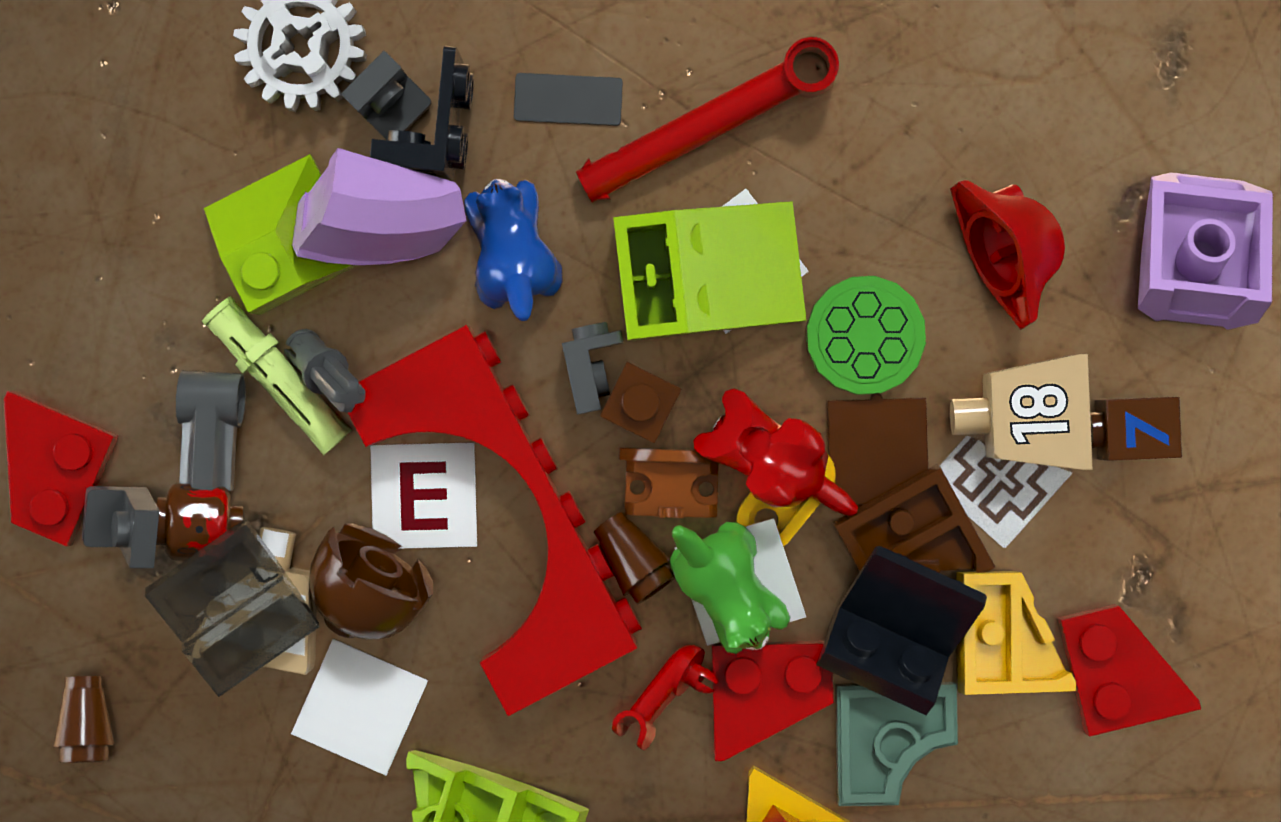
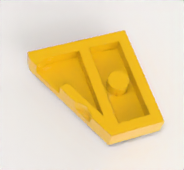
(1008, 642)

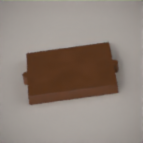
(876, 443)

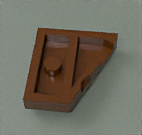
(919, 522)

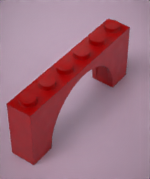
(576, 618)

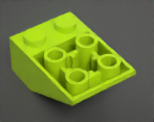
(709, 269)

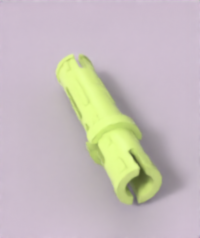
(277, 376)

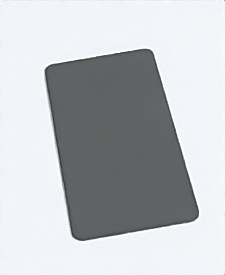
(568, 99)

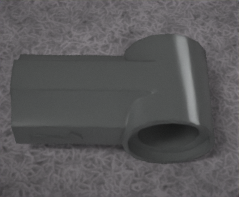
(210, 412)

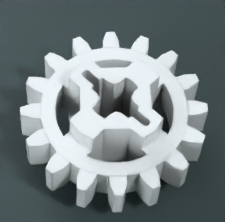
(280, 60)

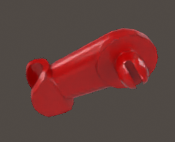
(673, 679)

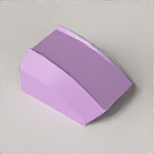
(375, 213)
(1206, 251)

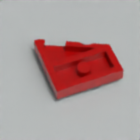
(51, 466)
(1119, 672)
(765, 692)

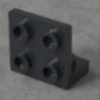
(451, 143)
(899, 629)

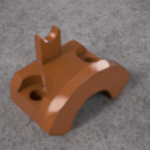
(670, 483)

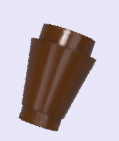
(634, 559)
(83, 722)

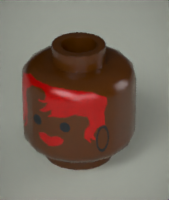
(194, 519)

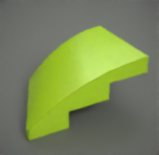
(465, 793)

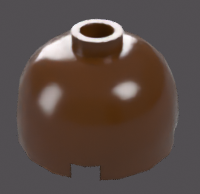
(365, 586)

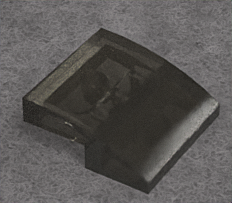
(232, 607)

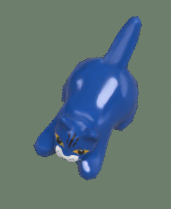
(512, 256)

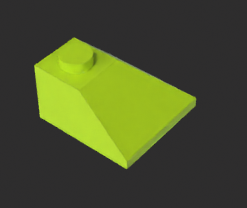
(256, 238)

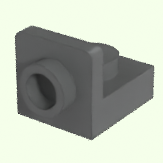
(387, 96)
(587, 377)
(124, 520)

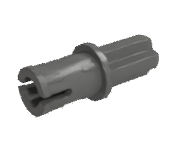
(324, 370)

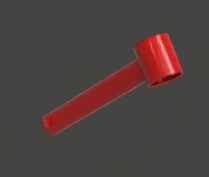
(707, 121)

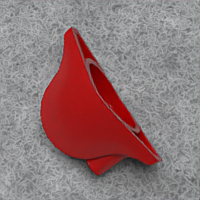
(1011, 244)

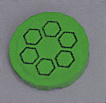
(865, 335)

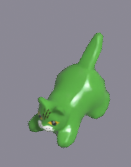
(724, 580)

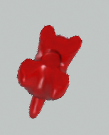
(781, 461)

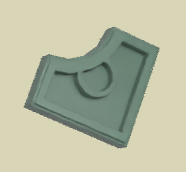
(884, 740)

